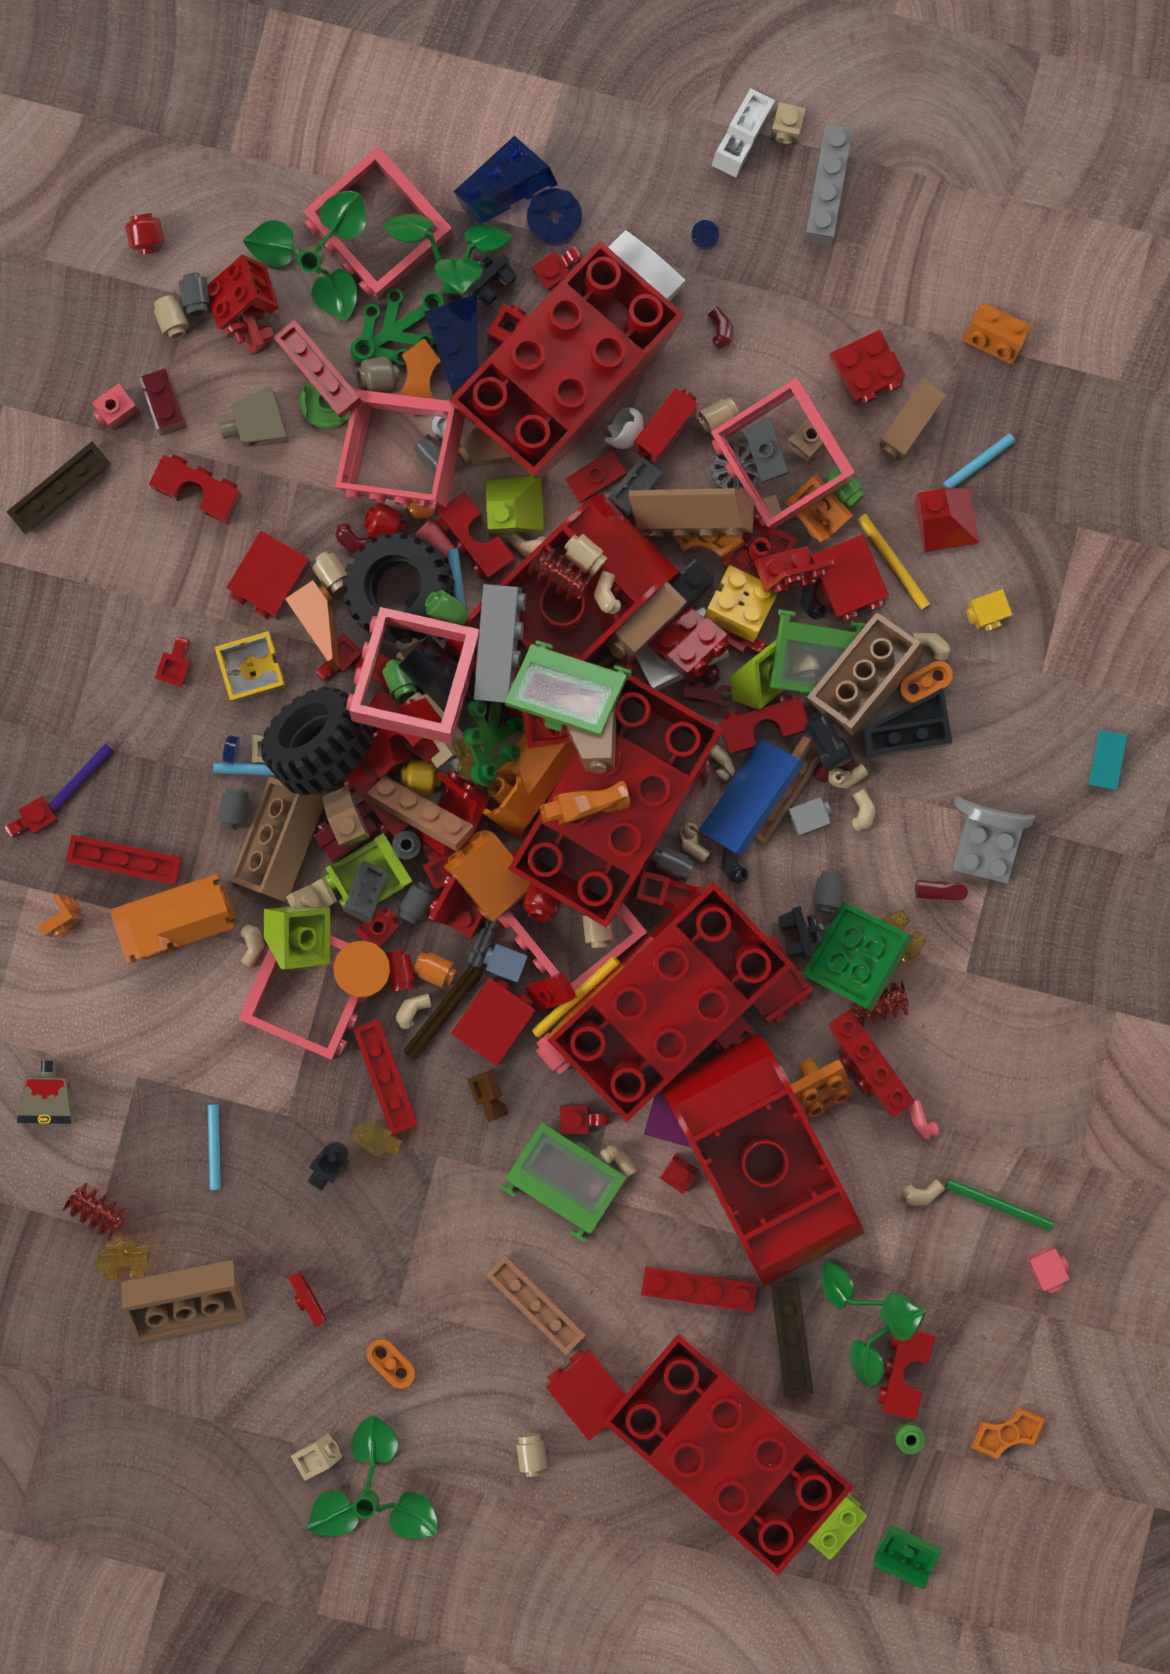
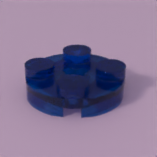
(554, 200)

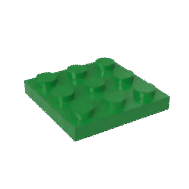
(857, 956)

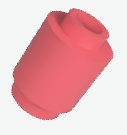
(551, 1056)

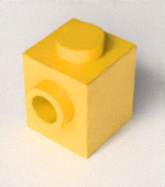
(989, 611)

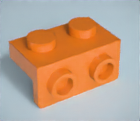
(996, 333)
(823, 517)
(62, 923)

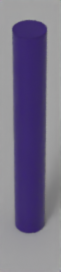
(81, 777)

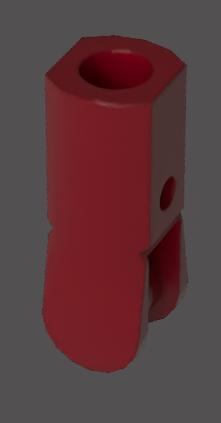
(940, 890)

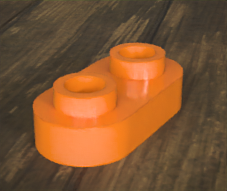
(925, 682)
(390, 1363)

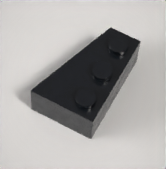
(911, 729)

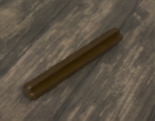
(442, 1012)

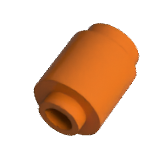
(435, 969)

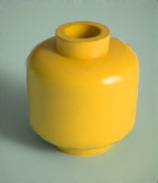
(419, 777)

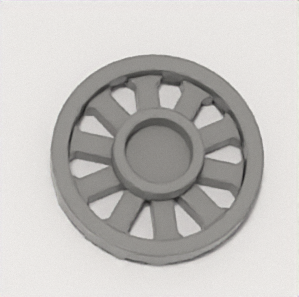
(716, 461)

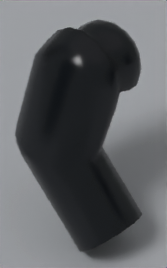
(811, 604)
(732, 868)

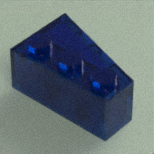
(504, 180)
(456, 339)

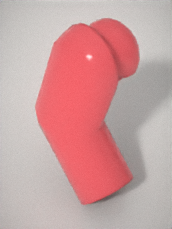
(919, 1121)

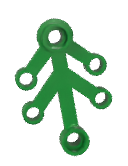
(392, 330)
(486, 766)

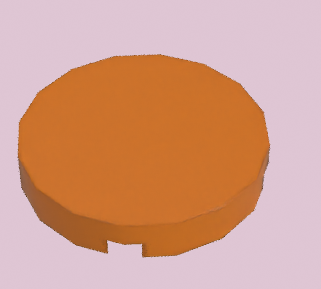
(361, 968)

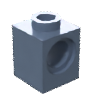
(505, 962)

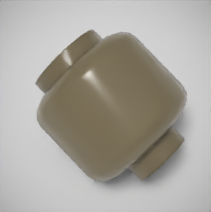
(377, 375)

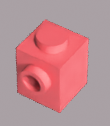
(114, 407)
(1049, 1269)

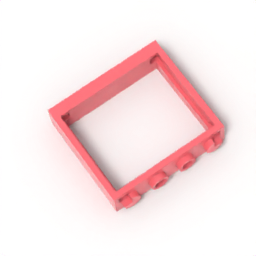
(334, 246)
(356, 438)
(736, 469)
(406, 724)
(544, 964)
(258, 991)

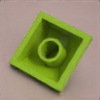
(514, 505)
(752, 681)
(298, 935)

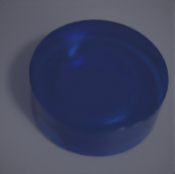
(705, 234)
(231, 749)

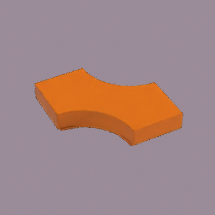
(420, 362)
(720, 544)
(996, 1437)

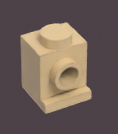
(802, 445)

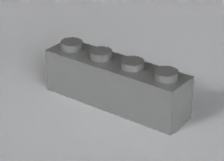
(828, 184)
(498, 641)

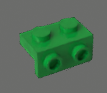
(906, 1556)

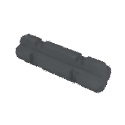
(483, 942)

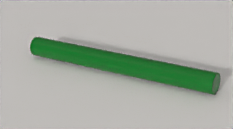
(1000, 1204)

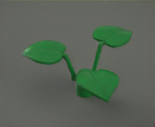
(455, 274)
(335, 291)
(898, 1313)
(334, 1516)

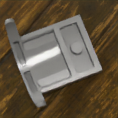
(988, 840)

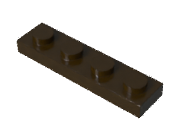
(58, 488)
(791, 1338)

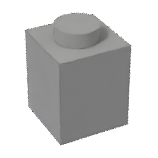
(810, 816)

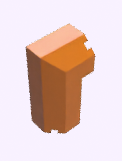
(525, 785)
(173, 917)

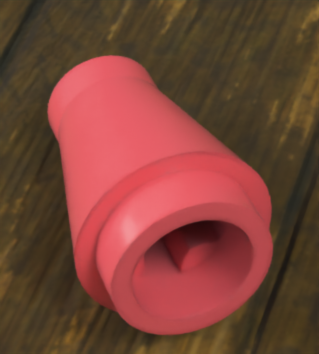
(435, 536)

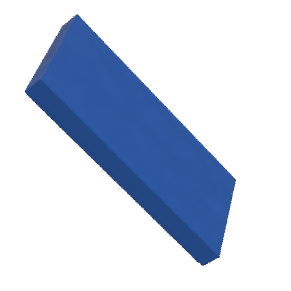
(751, 797)

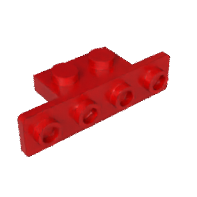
(869, 1065)

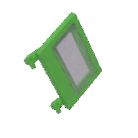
(807, 652)
(566, 690)
(565, 1179)

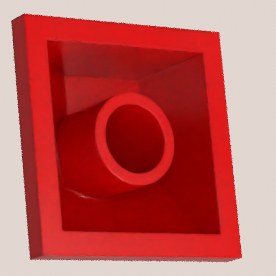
(946, 518)

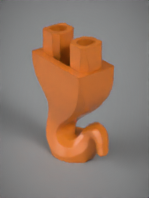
(584, 803)

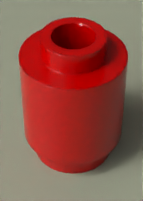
(400, 971)

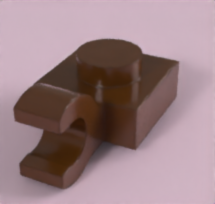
(486, 1092)

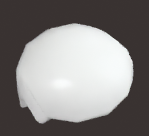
(625, 428)

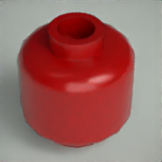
(144, 233)
(382, 520)
(540, 904)

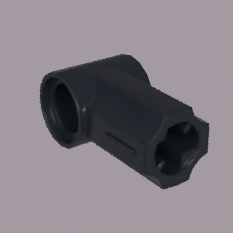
(831, 748)

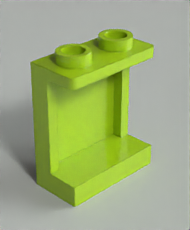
(378, 853)
(838, 1527)

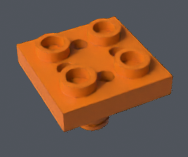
(821, 1087)

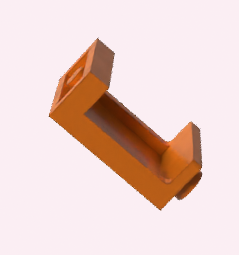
(485, 874)

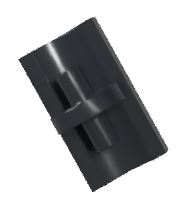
(498, 270)
(796, 920)
(328, 1164)

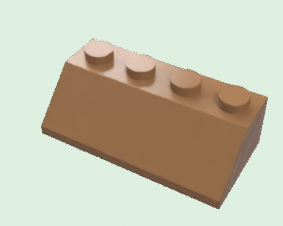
(692, 511)
(866, 675)
(277, 840)
(183, 1301)

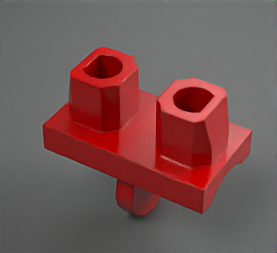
(246, 330)

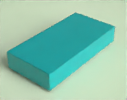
(1107, 760)

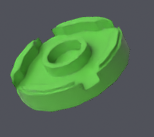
(318, 411)

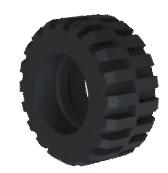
(378, 558)
(315, 742)

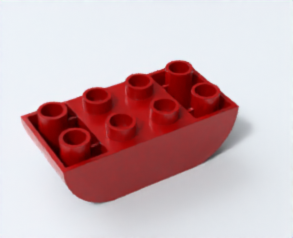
(568, 361)
(580, 626)
(602, 856)
(668, 999)
(762, 1159)
(729, 1453)

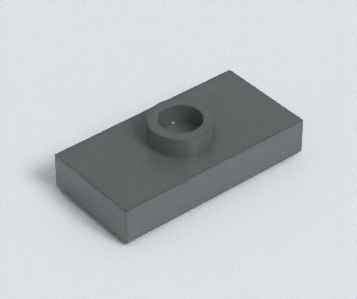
(766, 451)
(641, 477)
(365, 891)

